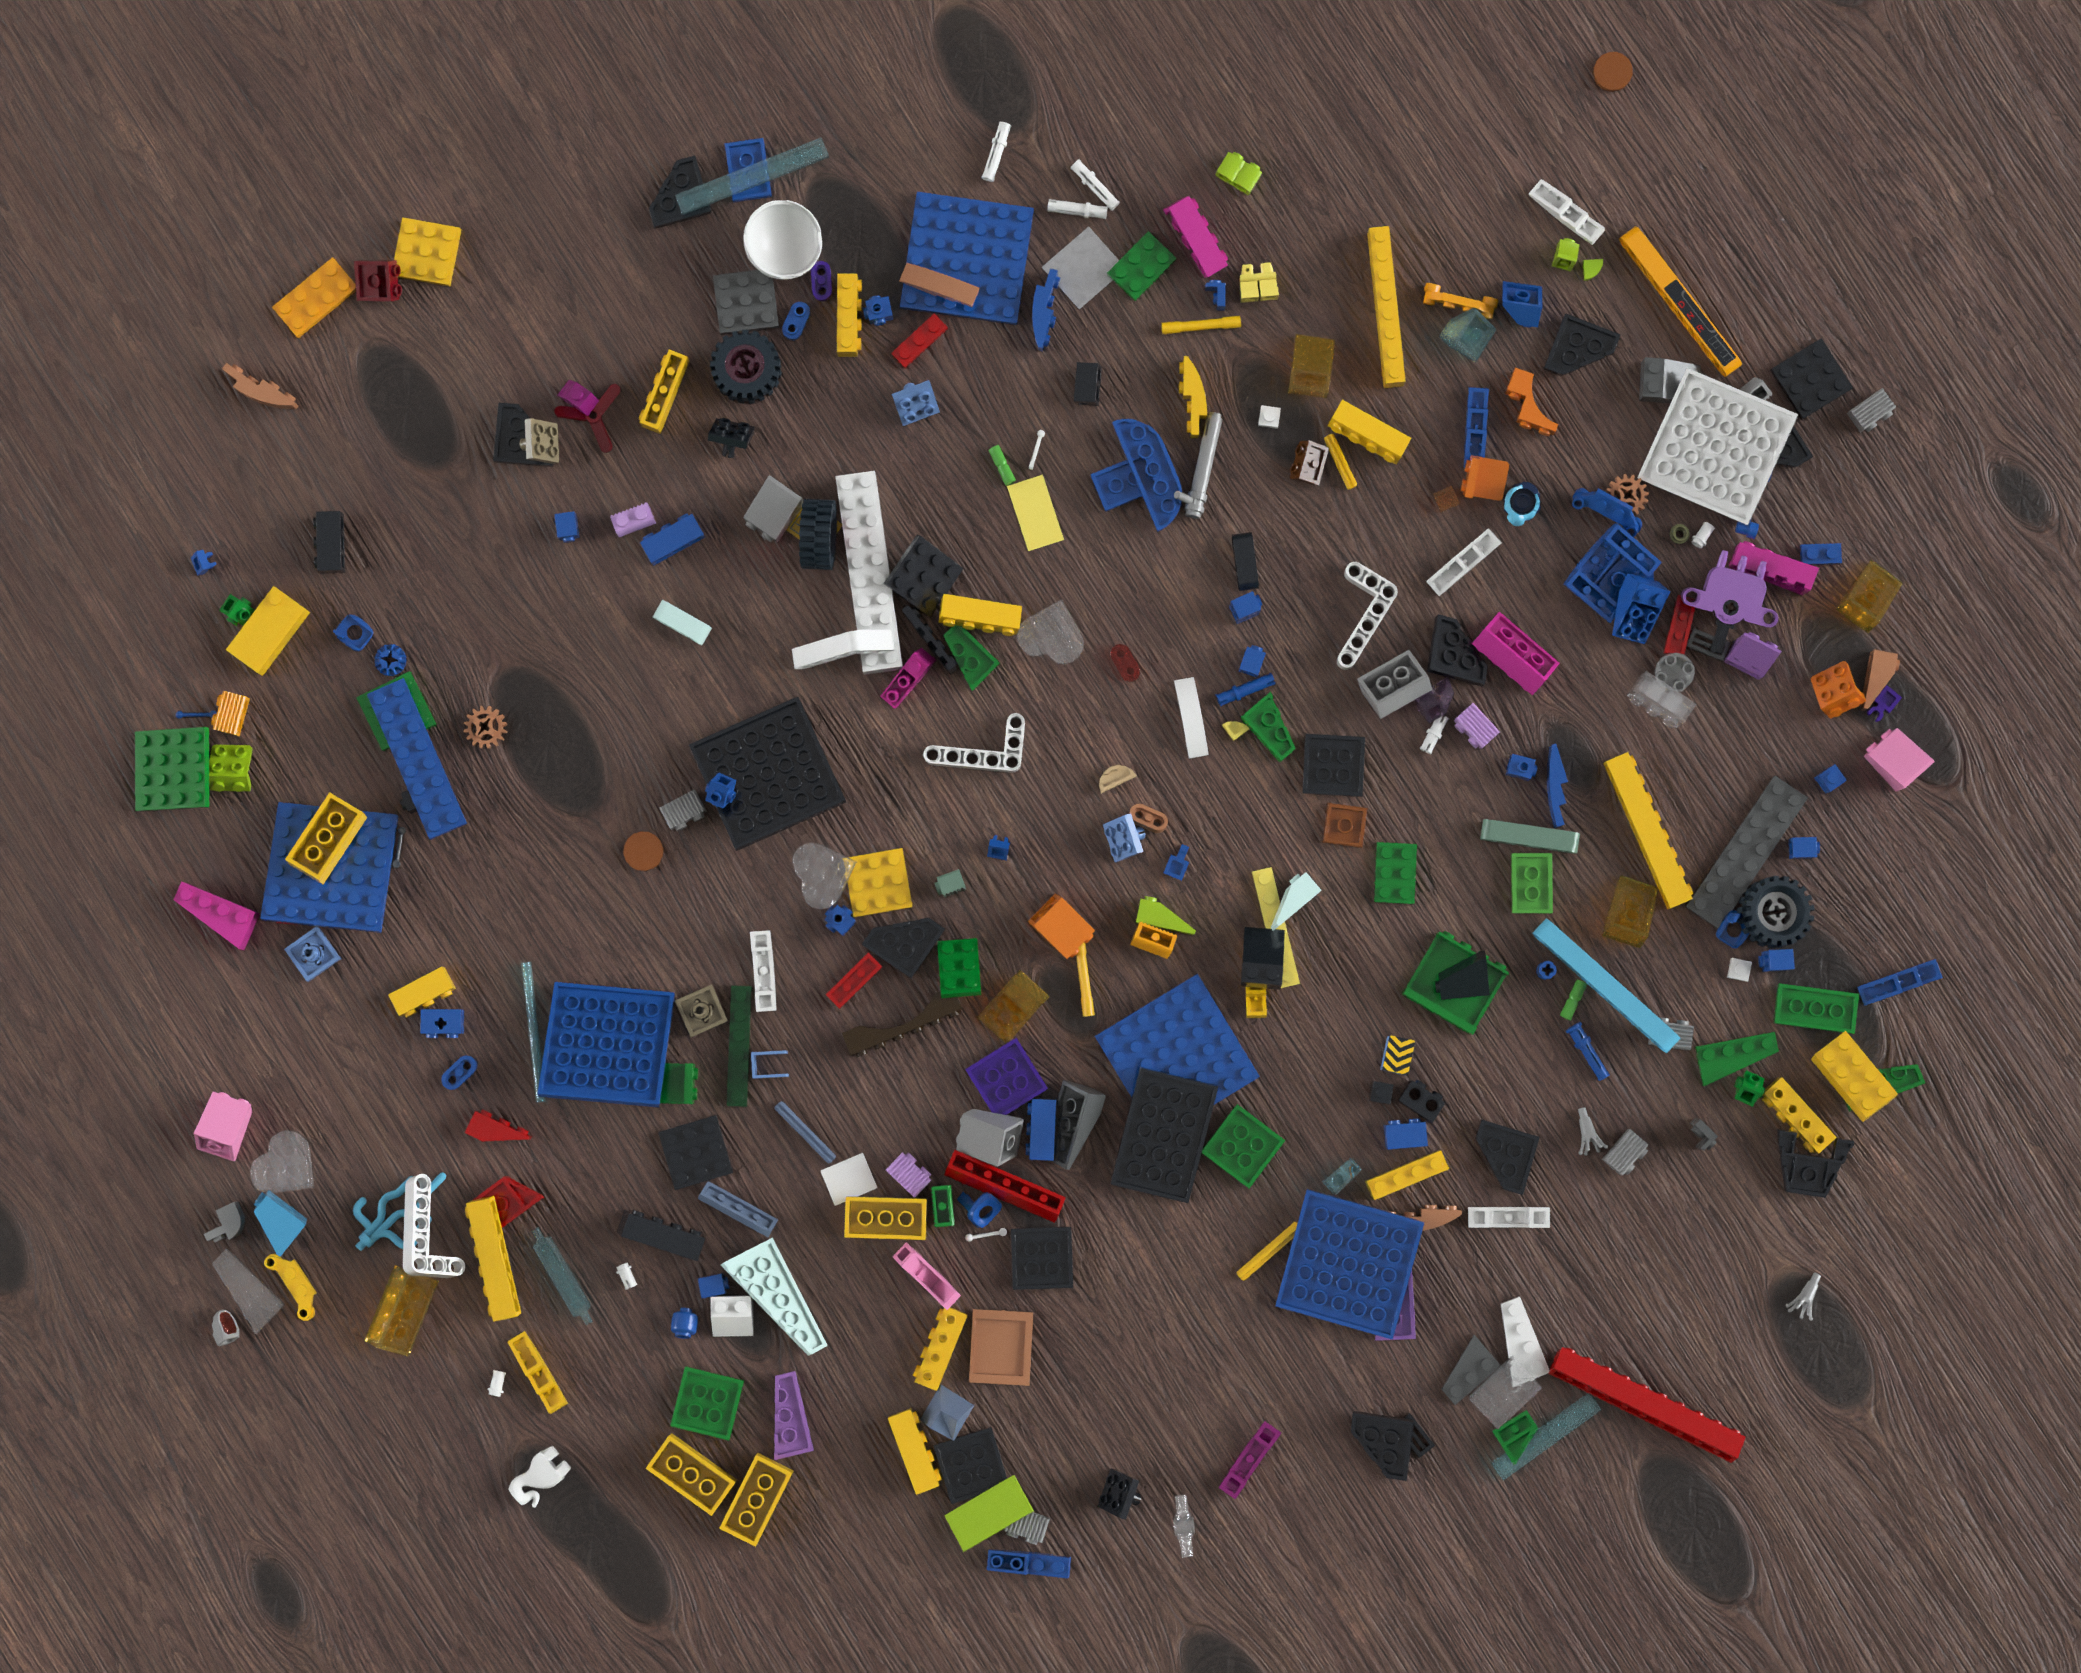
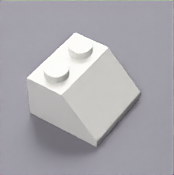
(732, 1315)

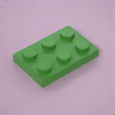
(1531, 883)

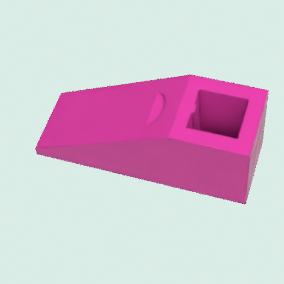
(908, 677)

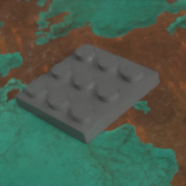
(745, 302)

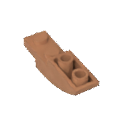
(263, 393)
(1434, 1217)

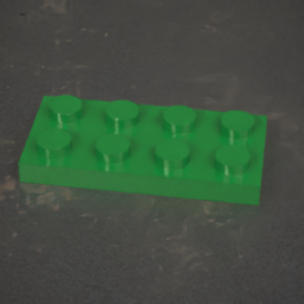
(1816, 1008)

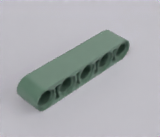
(1530, 836)

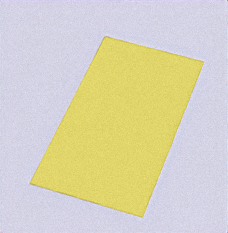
(1035, 512)

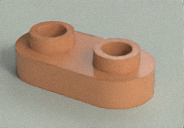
(1148, 818)

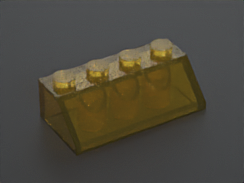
(401, 1311)

